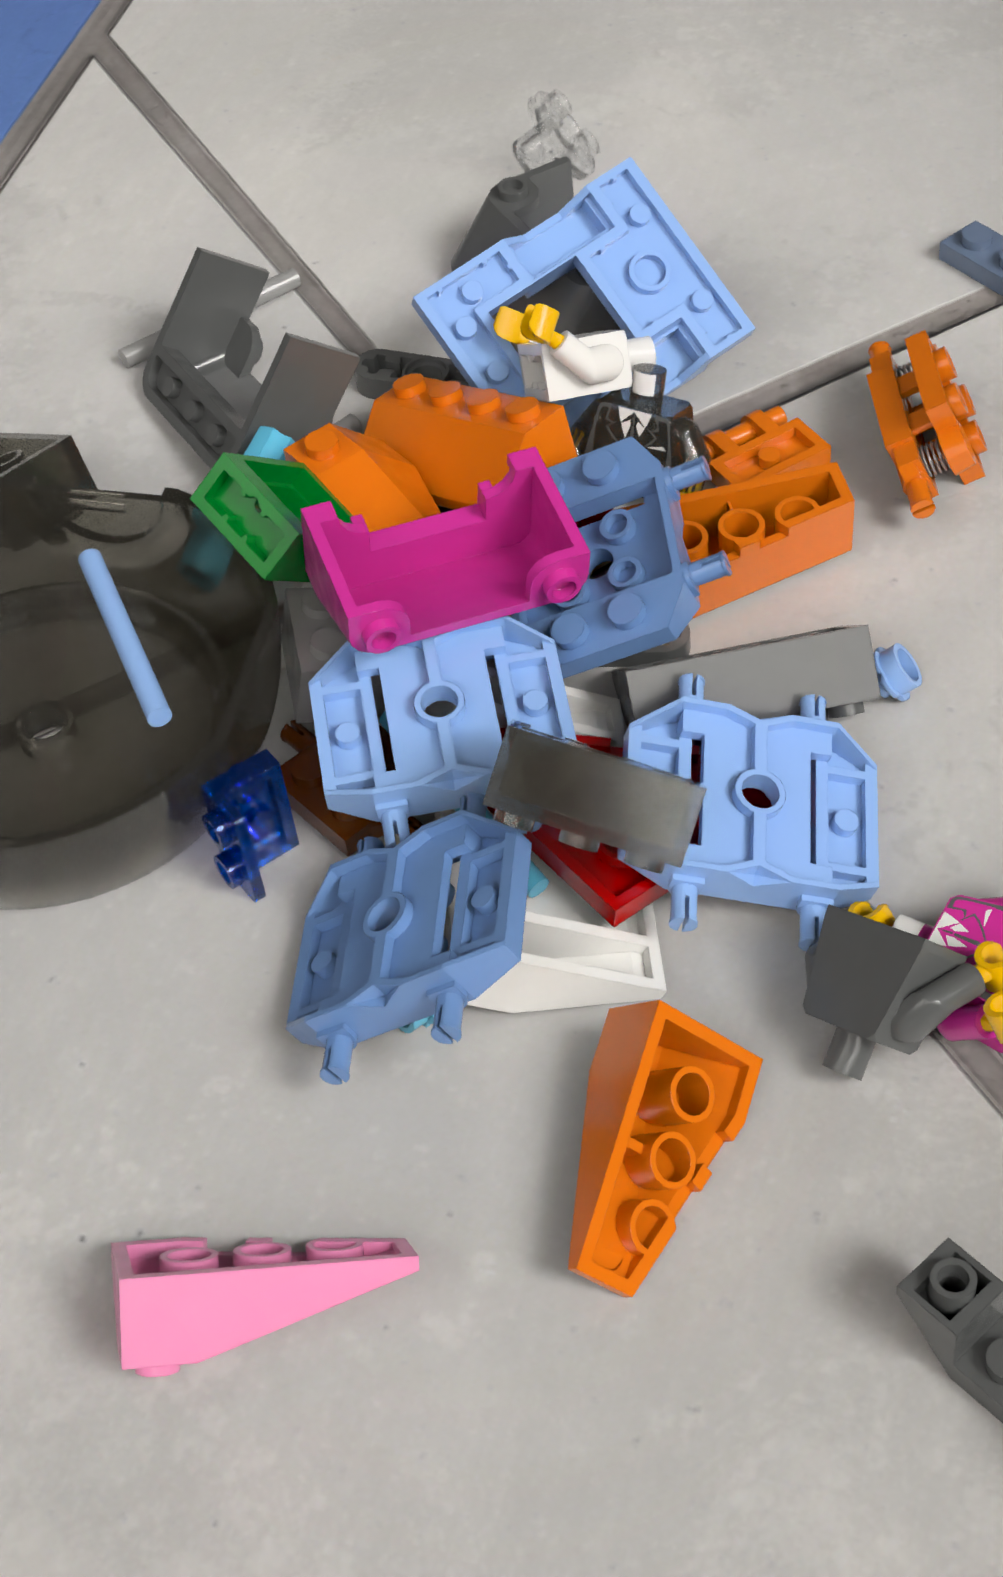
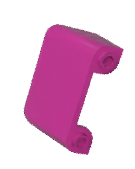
(450, 567)

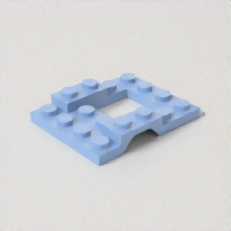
(632, 261)

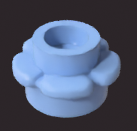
(896, 672)

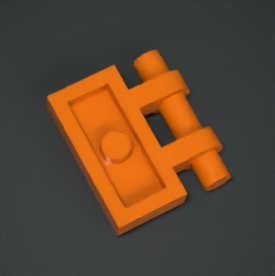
(764, 447)

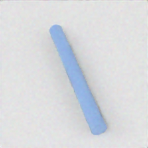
(125, 638)

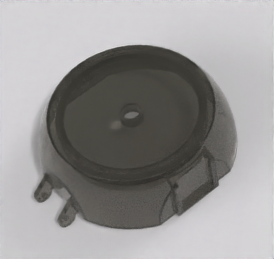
(109, 789)

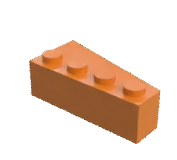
(767, 528)

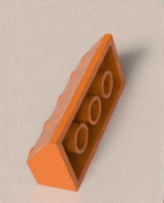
(464, 433)

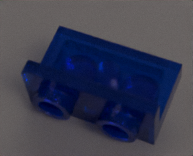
(249, 820)

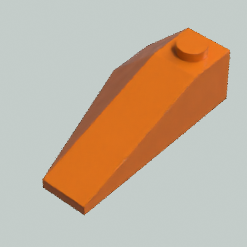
(653, 1122)

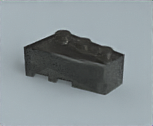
(593, 797)

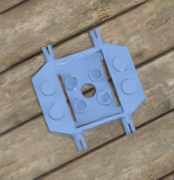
(432, 755)
(800, 852)

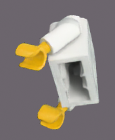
(569, 364)

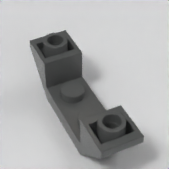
(961, 1317)

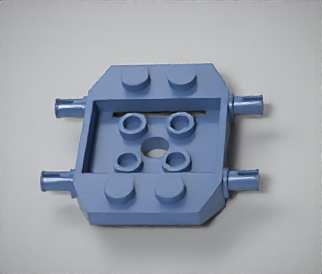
(651, 583)
(377, 929)

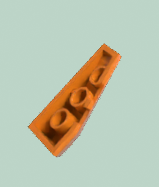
(365, 476)

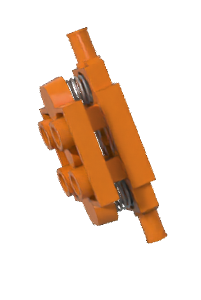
(943, 407)

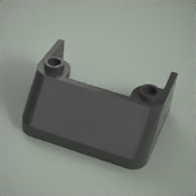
(516, 208)
(206, 359)

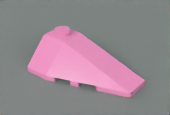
(193, 1303)

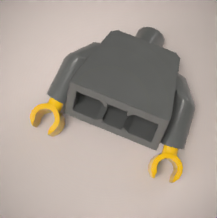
(887, 984)

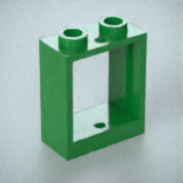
(259, 510)

